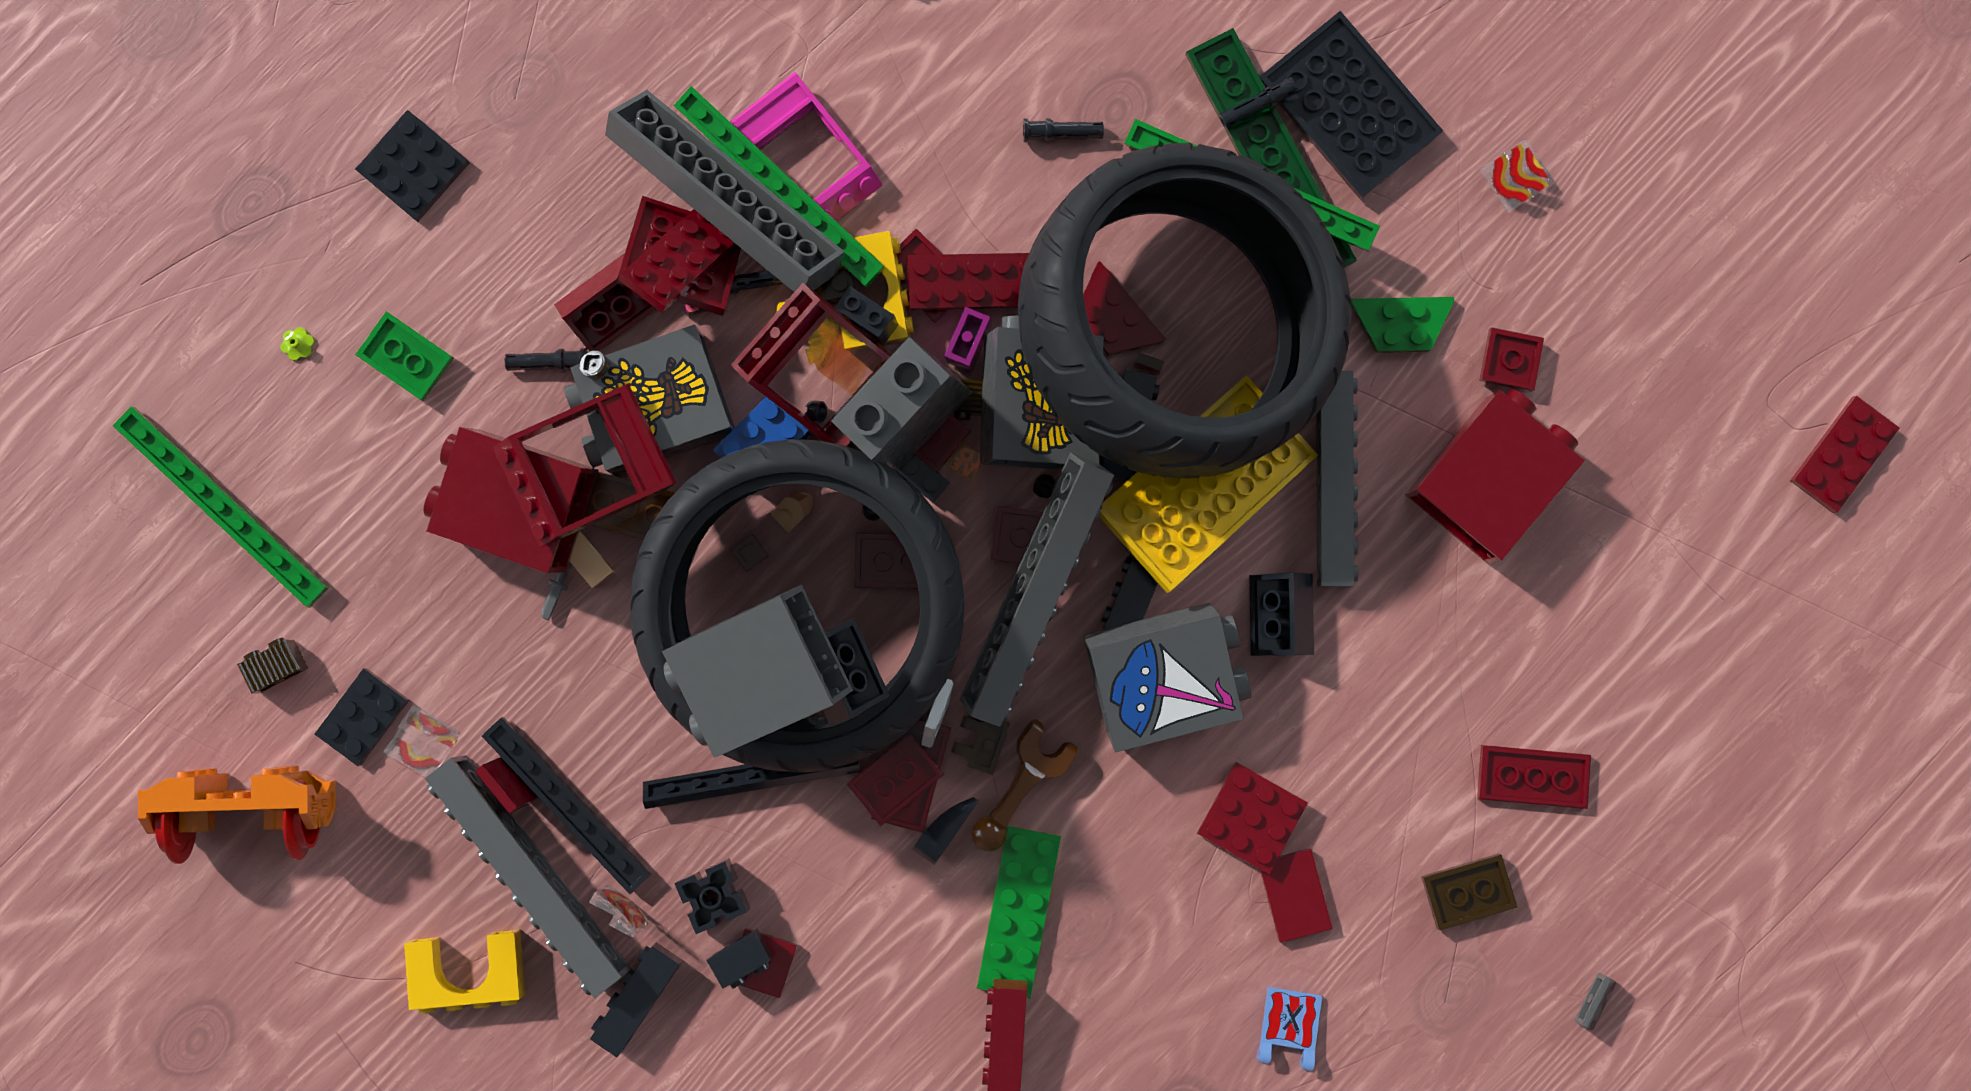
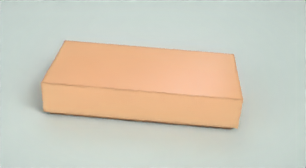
(589, 562)

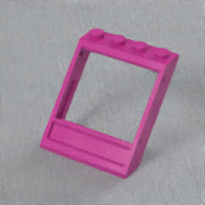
(784, 107)

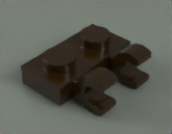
(986, 747)

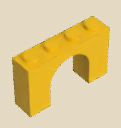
(884, 248)
(431, 989)

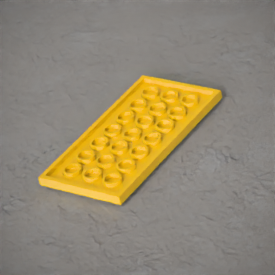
(1181, 520)

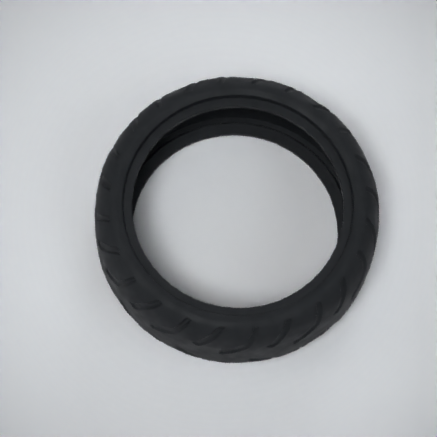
(1272, 230)
(675, 534)

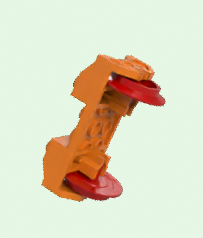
(187, 805)

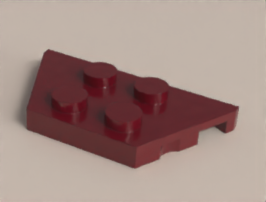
(1117, 315)

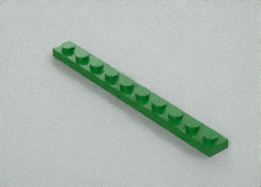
(750, 158)
(1338, 222)
(220, 507)

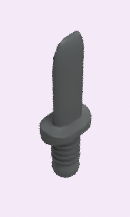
(554, 593)

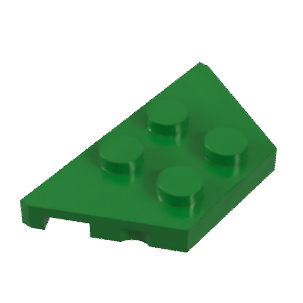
(1402, 322)

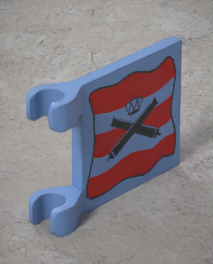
(1290, 1021)

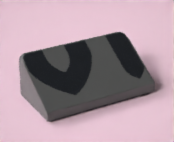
(1595, 1001)

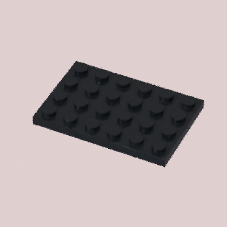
(1352, 105)

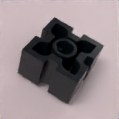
(706, 911)

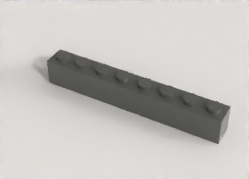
(1336, 486)

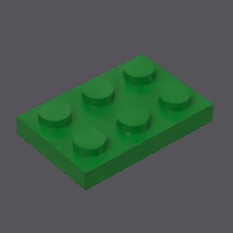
(404, 356)

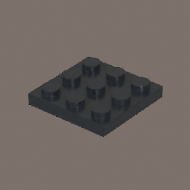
(412, 165)

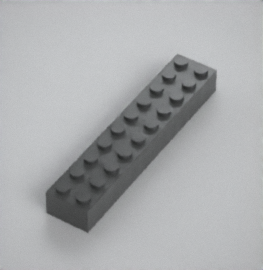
(723, 192)
(1036, 589)
(528, 875)

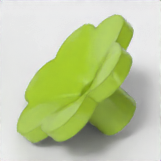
(302, 343)

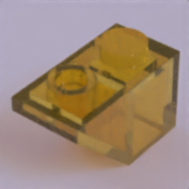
(822, 343)

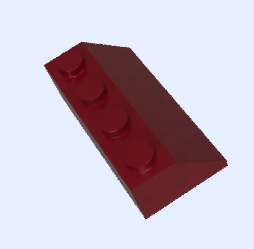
(602, 308)

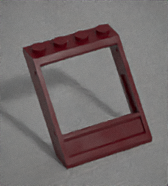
(783, 338)
(632, 441)

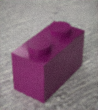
(968, 339)

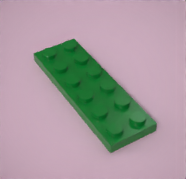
(1019, 907)

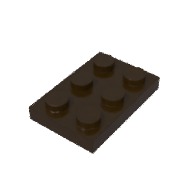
(1469, 891)

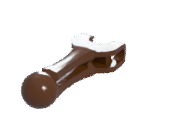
(990, 831)

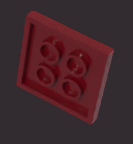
(1252, 818)

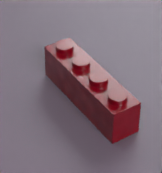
(1006, 1035)

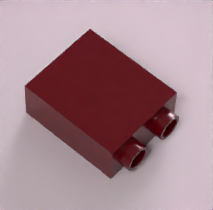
(1496, 475)
(483, 512)

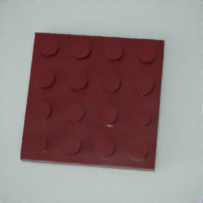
(655, 220)

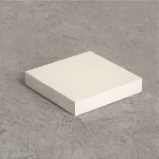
(937, 714)

